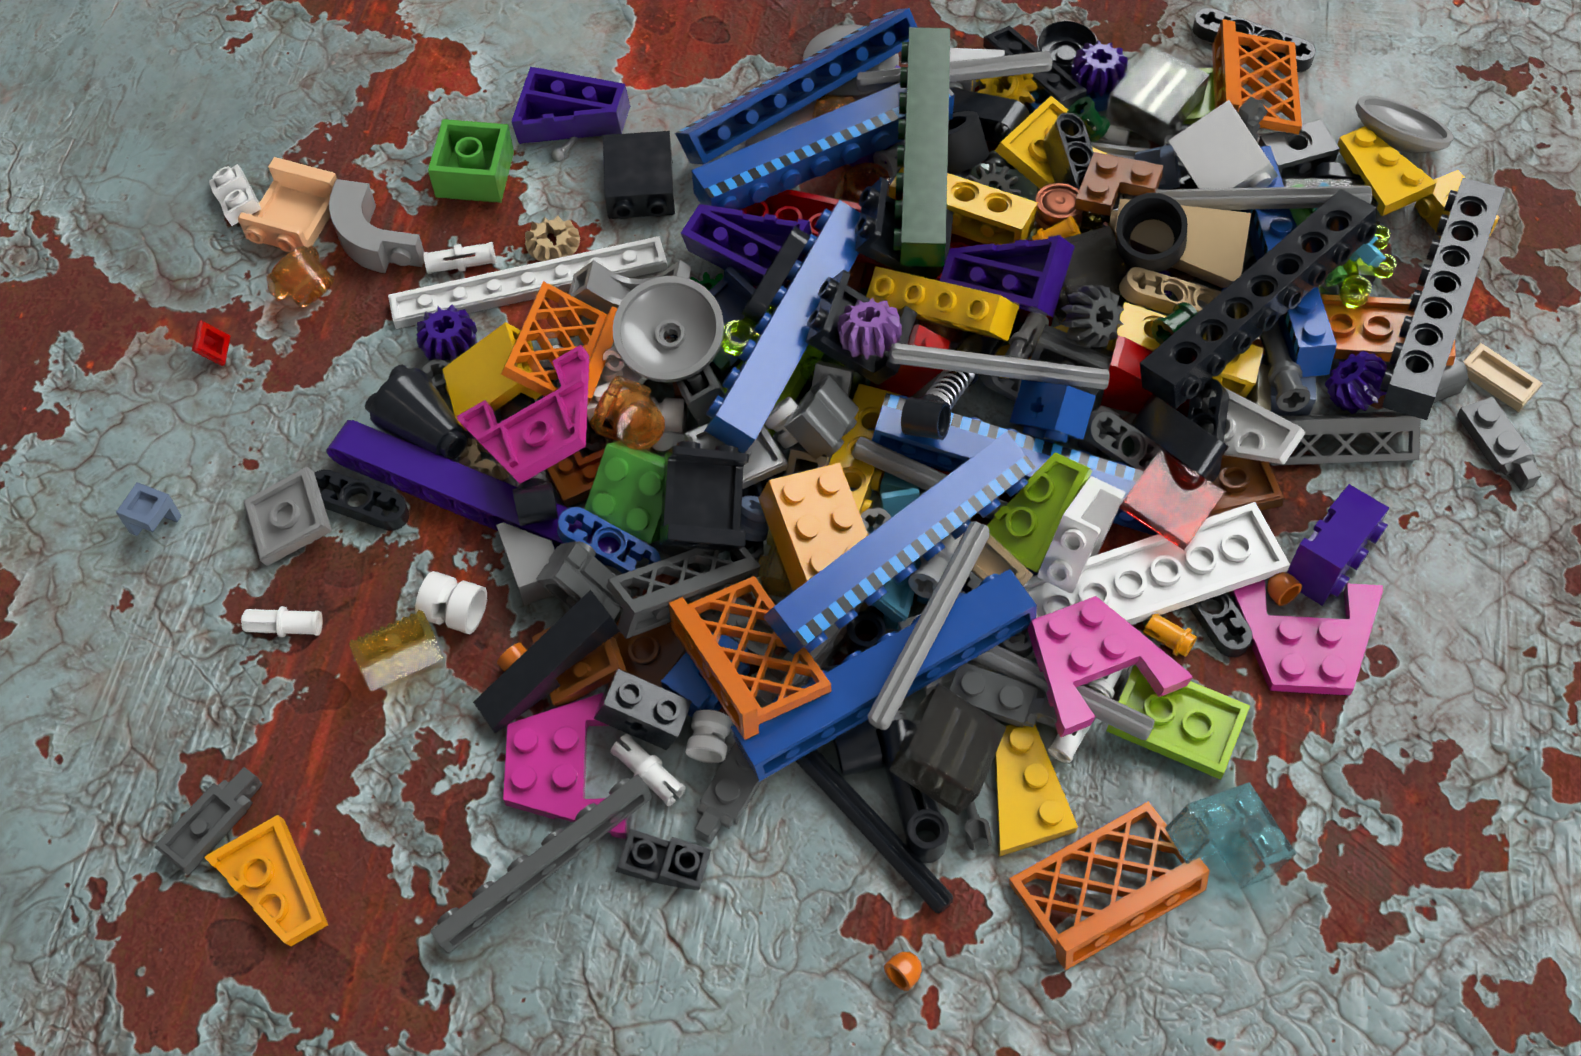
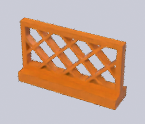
(1230, 76)
(595, 337)
(722, 675)
(1121, 916)

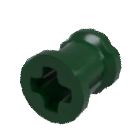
(1095, 119)
(1165, 327)

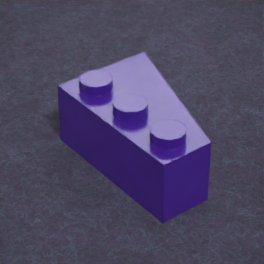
(568, 106)
(738, 239)
(1019, 271)
(1338, 544)

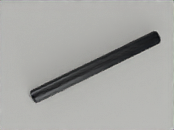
(876, 831)

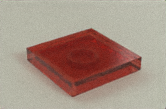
(1172, 499)

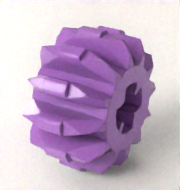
(869, 328)

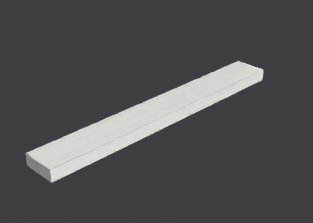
(523, 282)

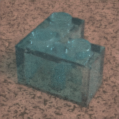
(1236, 828)

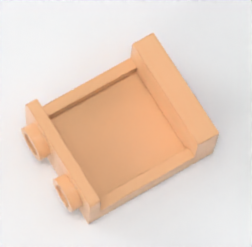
(292, 207)

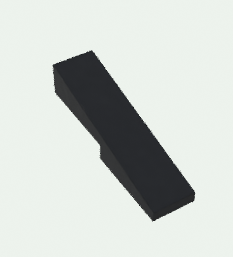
(535, 672)

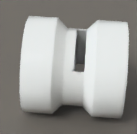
(778, 418)
(709, 736)

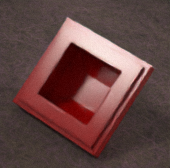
(211, 343)

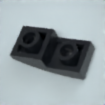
(663, 861)

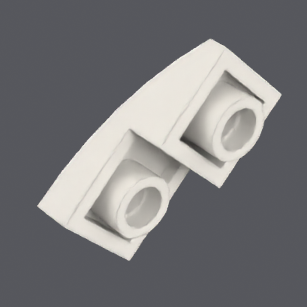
(234, 193)

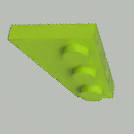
(1034, 514)

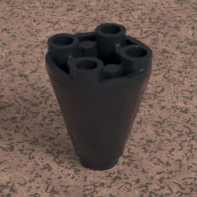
(416, 413)

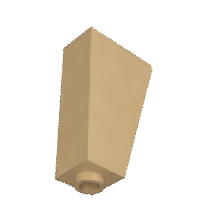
(1213, 244)

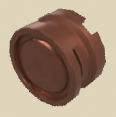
(1056, 204)

